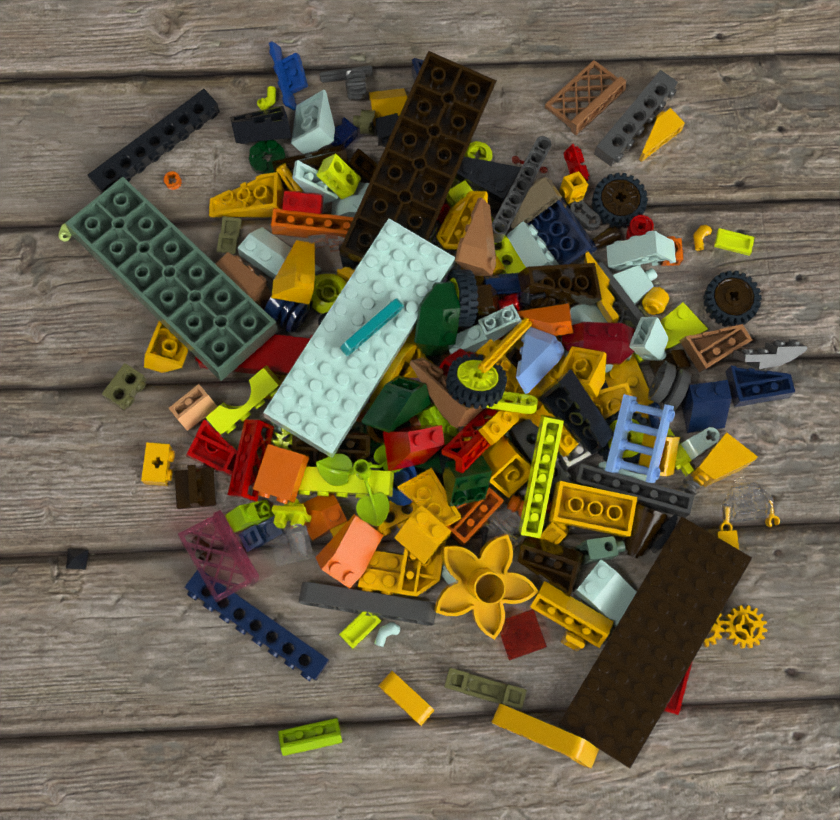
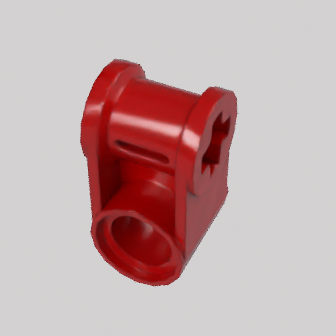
(509, 300)

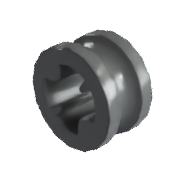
(689, 486)

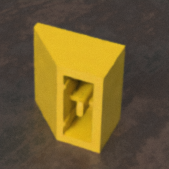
(668, 457)

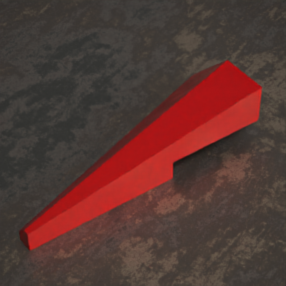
(213, 450)

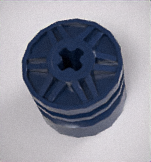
(291, 313)

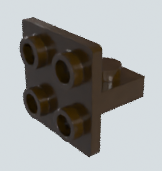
(195, 487)

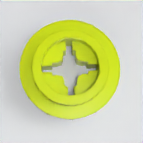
(485, 151)

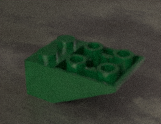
(397, 404)

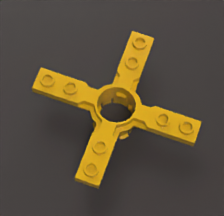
(504, 420)

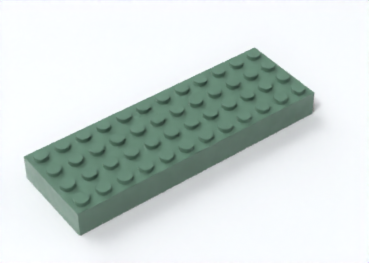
(172, 278)

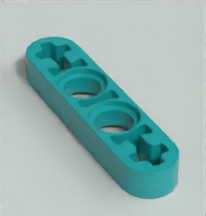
(371, 327)

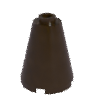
(644, 530)

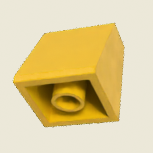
(722, 461)
(508, 466)

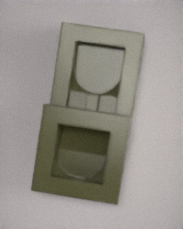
(229, 235)

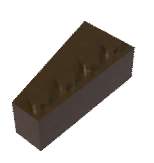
(564, 282)

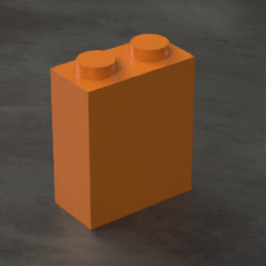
(280, 474)

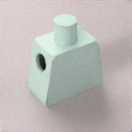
(636, 282)
(649, 339)

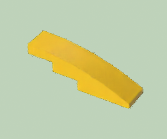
(606, 303)

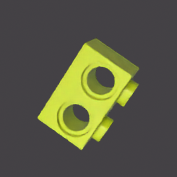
(338, 176)

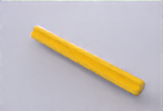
(504, 345)

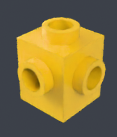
(573, 187)

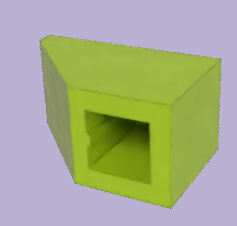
(248, 515)

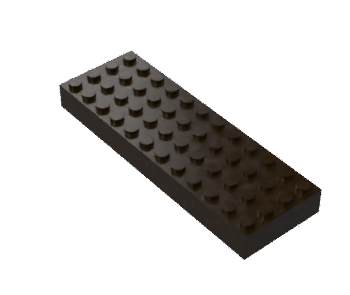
(421, 153)
(655, 642)

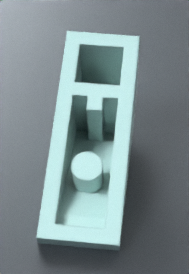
(306, 178)

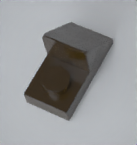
(362, 165)
(674, 357)

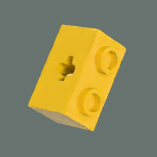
(153, 454)

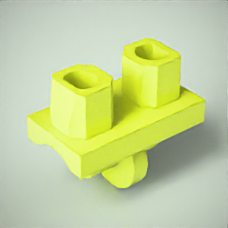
(290, 512)

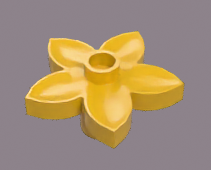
(483, 584)

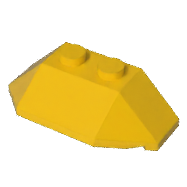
(457, 218)
(419, 577)

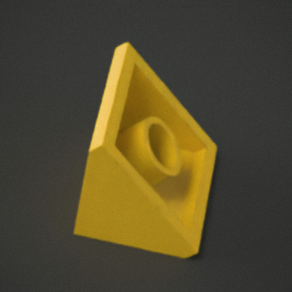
(387, 102)

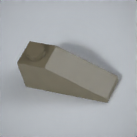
(537, 200)

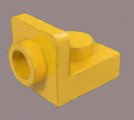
(554, 533)

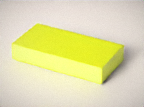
(734, 241)
(359, 629)

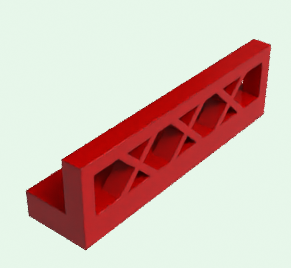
(471, 448)
(247, 458)

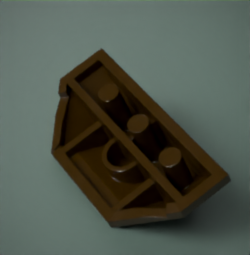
(355, 446)

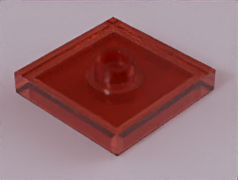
(522, 635)

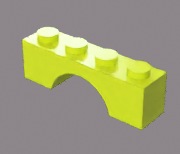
(226, 415)

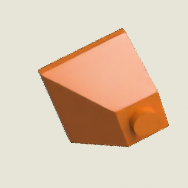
(325, 515)

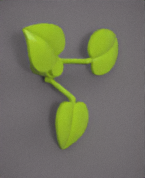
(335, 471)

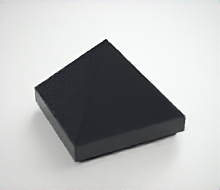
(77, 559)

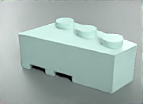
(530, 246)
(640, 250)

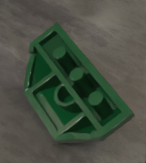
(438, 319)

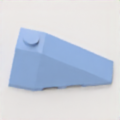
(539, 356)

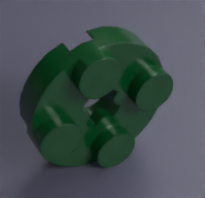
(263, 148)

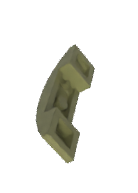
(485, 688)

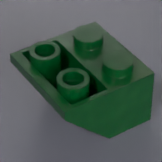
(466, 486)

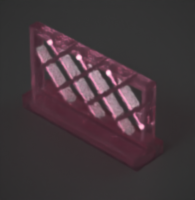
(235, 551)

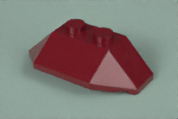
(604, 337)

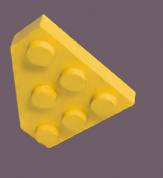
(630, 372)

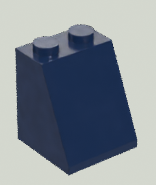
(706, 406)

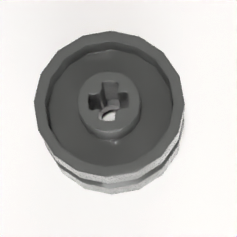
(669, 385)

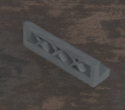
(622, 299)

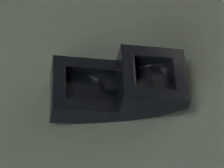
(666, 531)

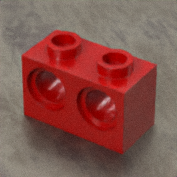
(303, 201)

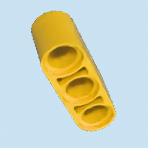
(406, 698)

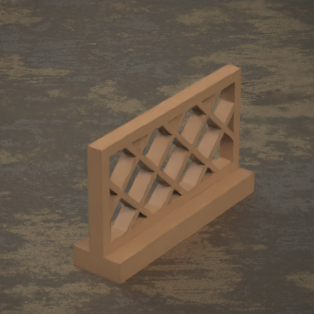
(598, 104)

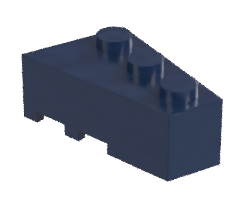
(757, 386)

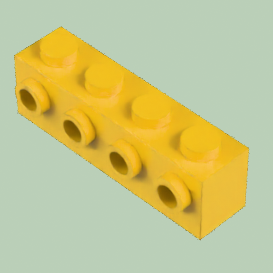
(572, 614)

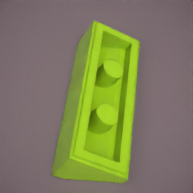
(310, 737)

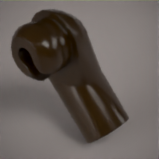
(202, 554)

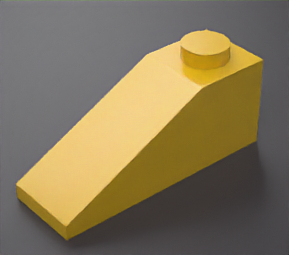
(665, 128)

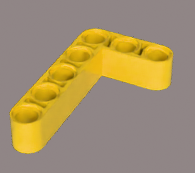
(546, 735)

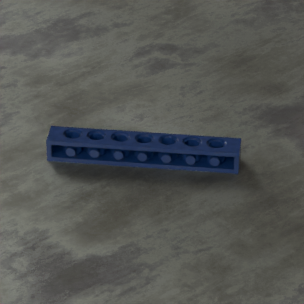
(317, 661)

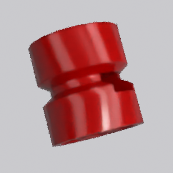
(639, 226)

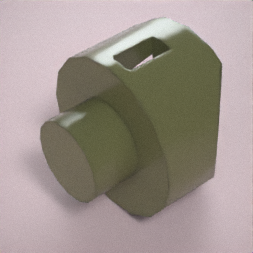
(364, 121)

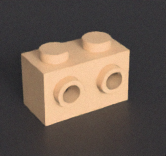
(193, 407)

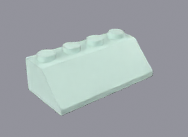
(266, 252)

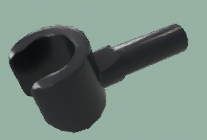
(526, 298)

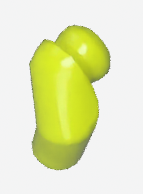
(266, 103)

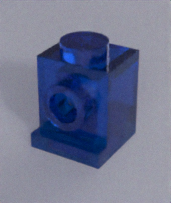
(345, 133)

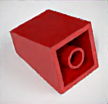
(412, 445)

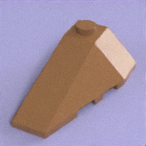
(477, 248)
(450, 409)

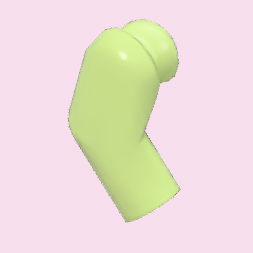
(64, 234)

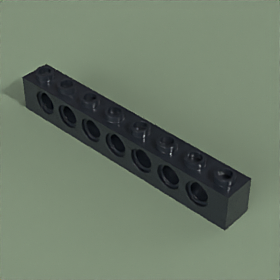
(157, 133)

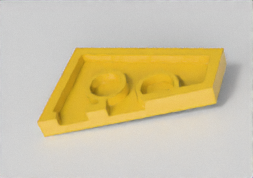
(428, 491)

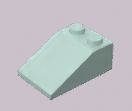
(313, 124)
(606, 592)

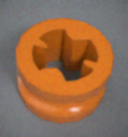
(173, 186)

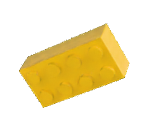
(592, 509)

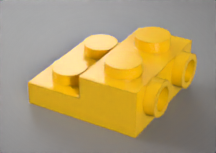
(382, 573)

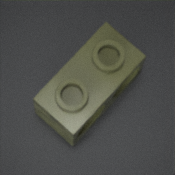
(119, 384)

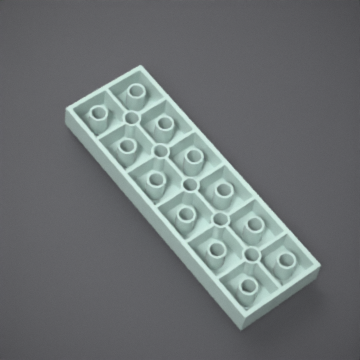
(326, 386)

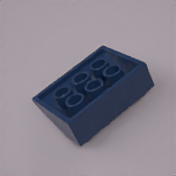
(563, 234)

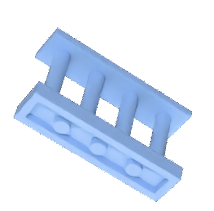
(620, 443)

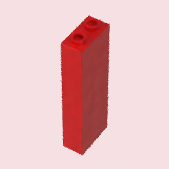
(277, 353)

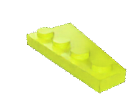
(677, 325)

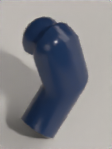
(654, 420)

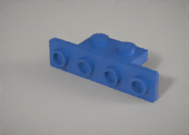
(290, 74)

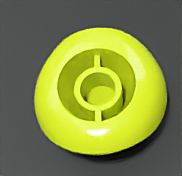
(326, 291)

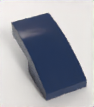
(260, 534)

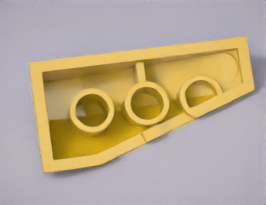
(250, 199)
(296, 275)
(164, 351)
(610, 399)

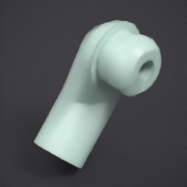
(386, 630)

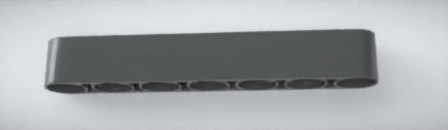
(538, 154)
(361, 601)

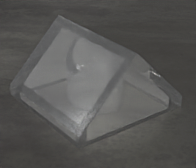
(505, 521)

